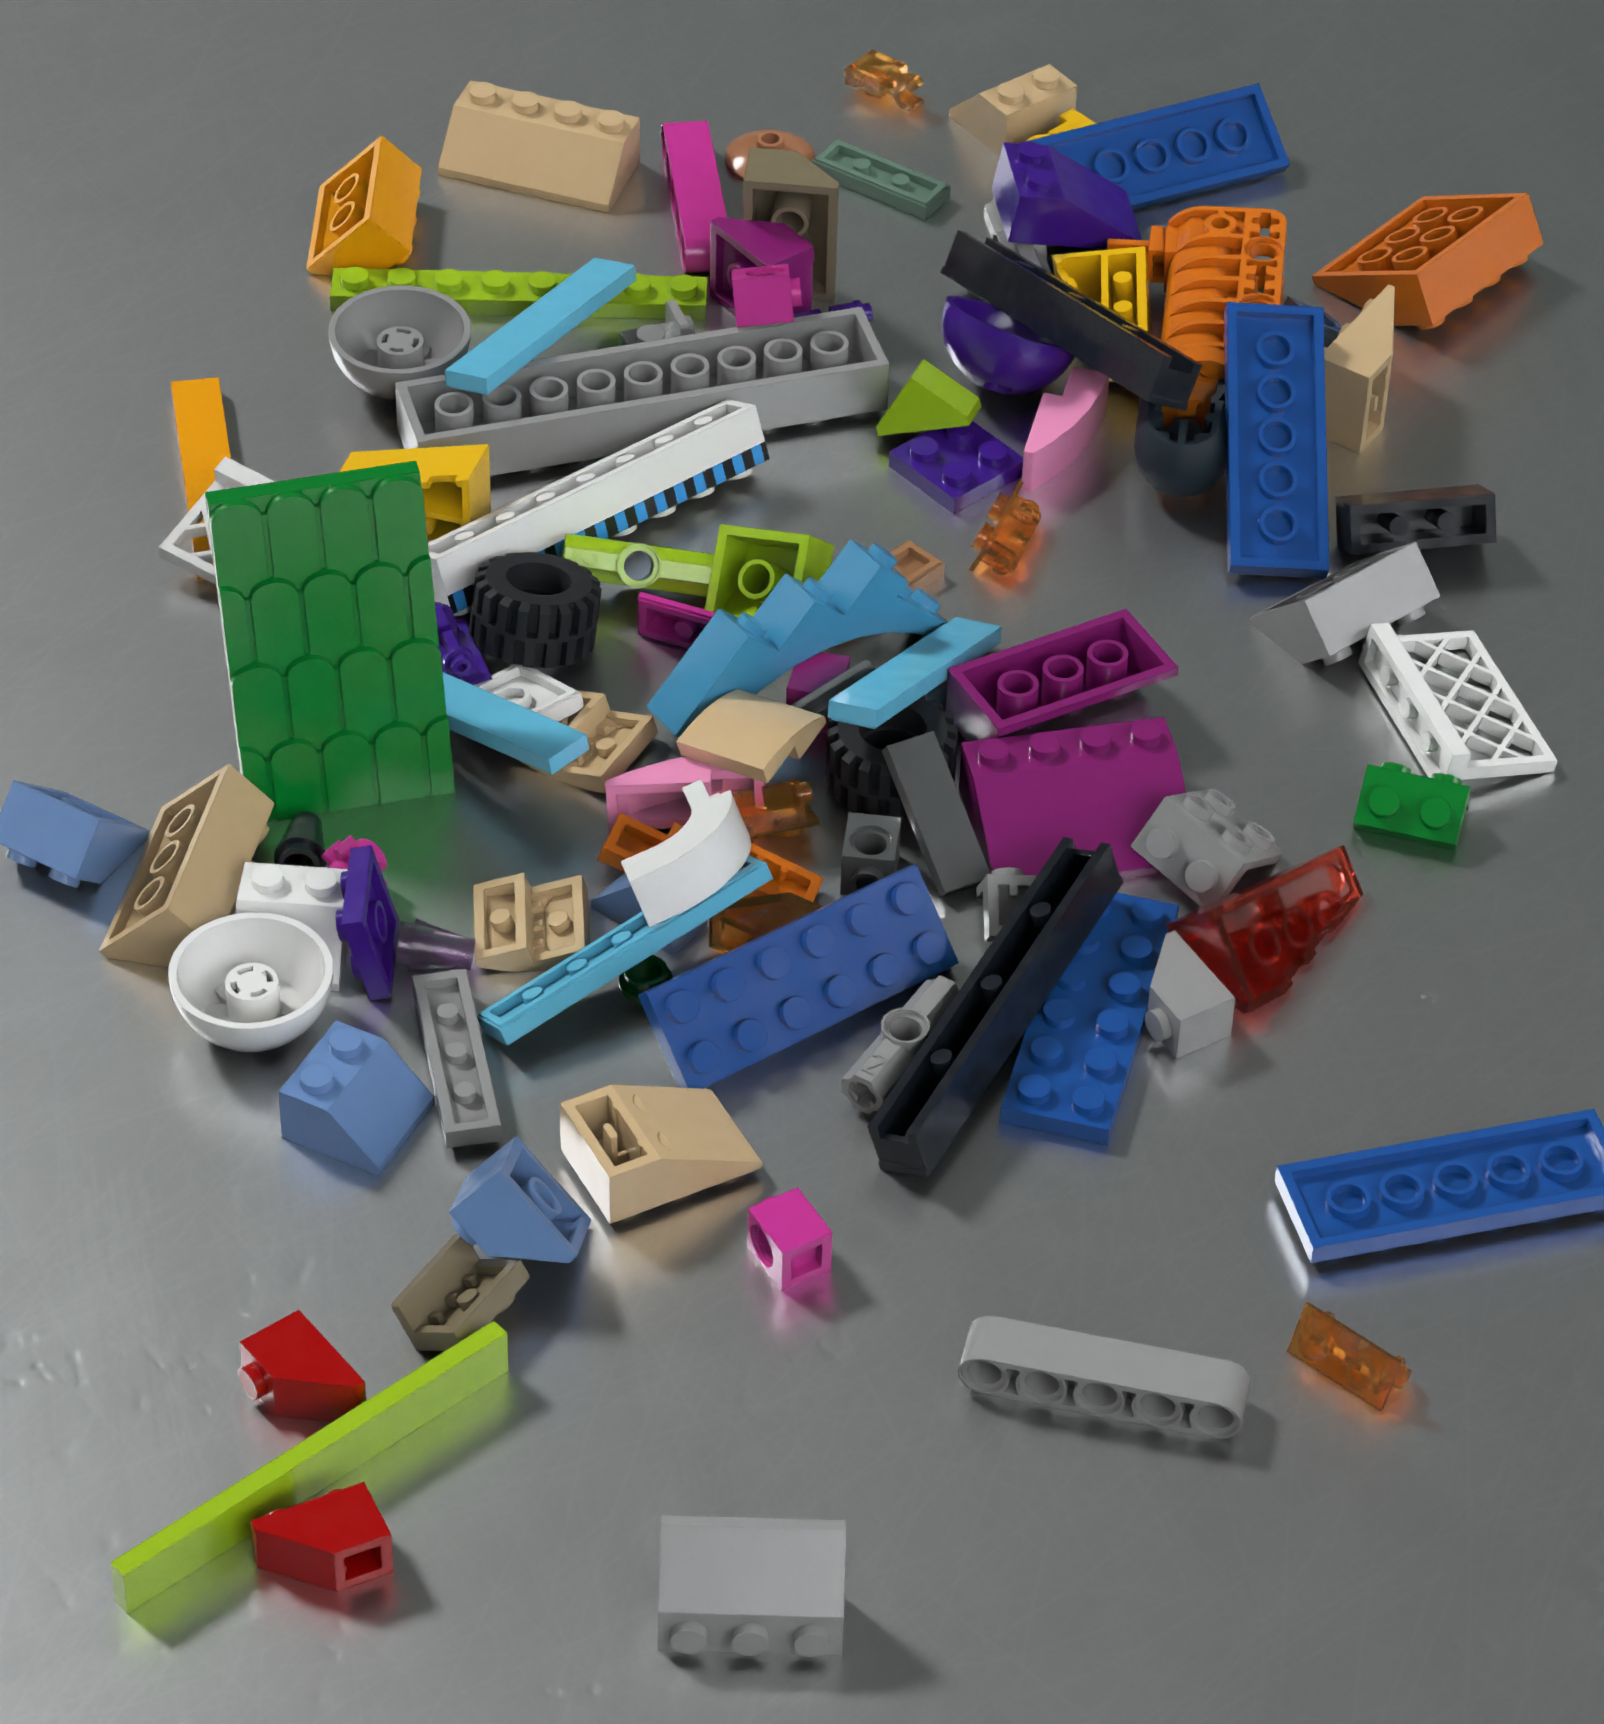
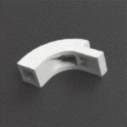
(693, 860)

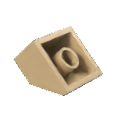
(1017, 108)

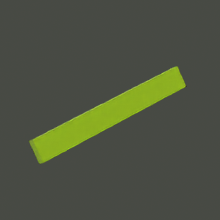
(309, 1466)

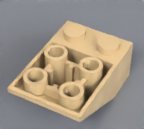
(1360, 374)
(651, 1145)

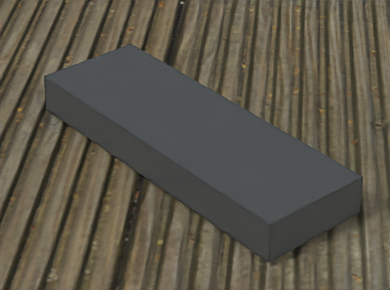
(936, 813)

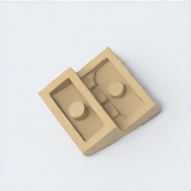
(749, 734)
(613, 743)
(527, 925)

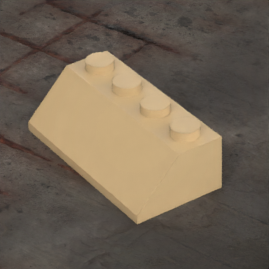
(540, 146)
(189, 867)

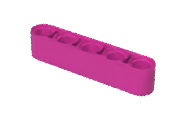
(692, 189)

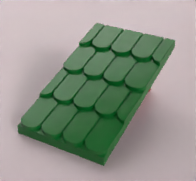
(332, 639)

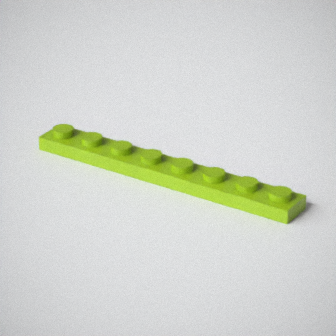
(513, 292)

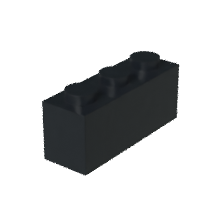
(1421, 516)

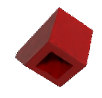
(326, 1540)

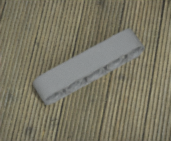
(1105, 1377)

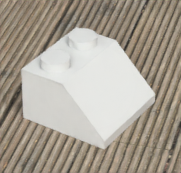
(301, 894)

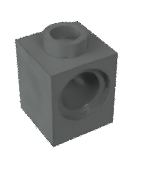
(869, 850)

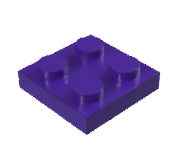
(957, 465)
(368, 923)

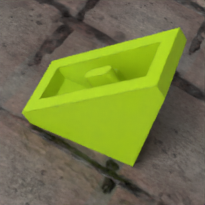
(929, 403)

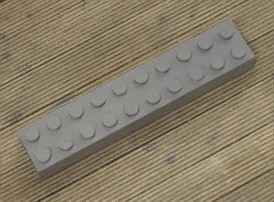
(619, 395)

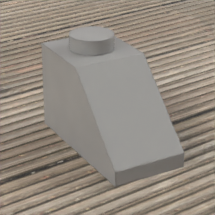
(1187, 1001)

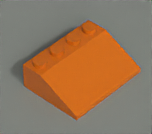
(1436, 255)

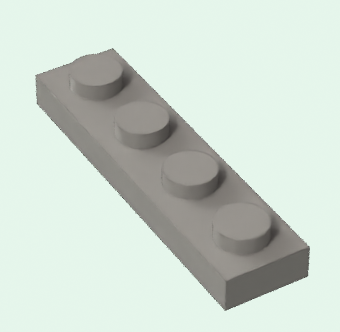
(456, 1058)

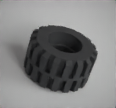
(535, 609)
(856, 761)

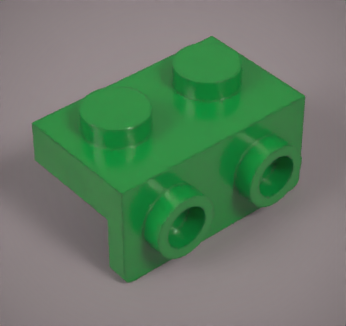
(1412, 805)

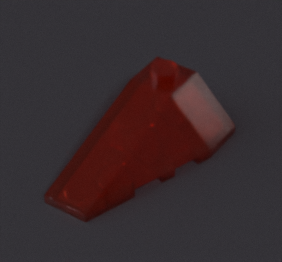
(1271, 927)

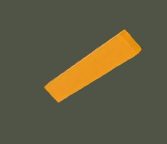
(200, 438)

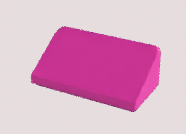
(670, 620)

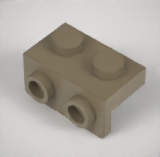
(456, 1295)

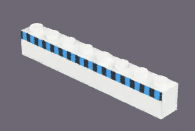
(605, 496)

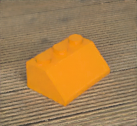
(366, 212)

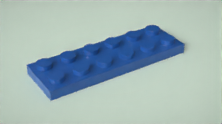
(1180, 147)
(1276, 440)
(798, 979)
(1090, 1027)
(1446, 1185)

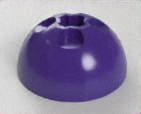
(999, 349)

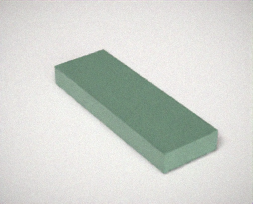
(883, 179)

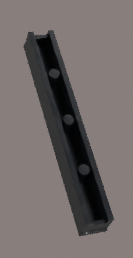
(1073, 321)
(993, 1008)

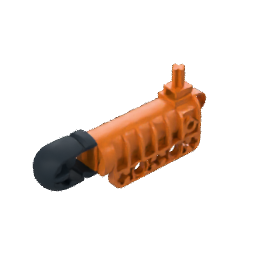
(1203, 265)

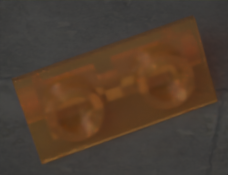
(1007, 537)
(783, 812)
(1347, 1357)

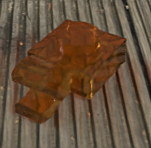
(881, 74)

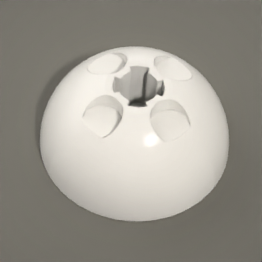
(251, 980)

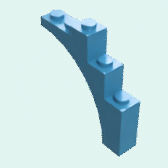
(796, 621)

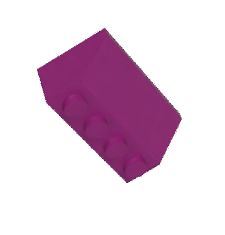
(1054, 676)

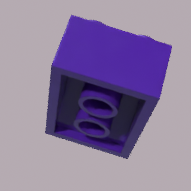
(1057, 200)

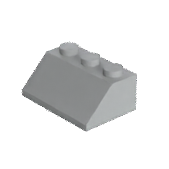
(1342, 606)
(751, 1585)

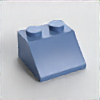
(65, 834)
(353, 1099)
(518, 1209)

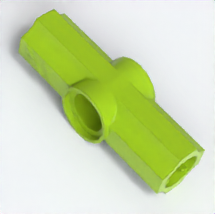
(670, 567)

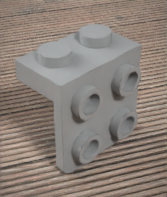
(1204, 844)

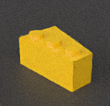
(1112, 278)
(452, 481)

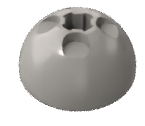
(397, 336)

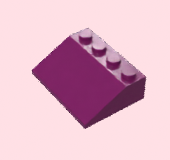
(1068, 784)

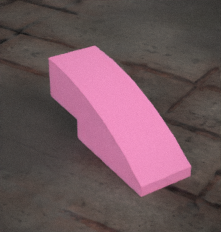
(1064, 426)
(656, 793)

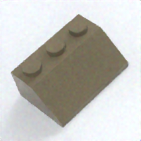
(796, 192)

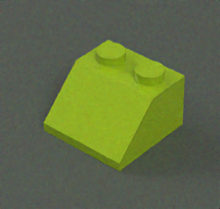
(753, 562)

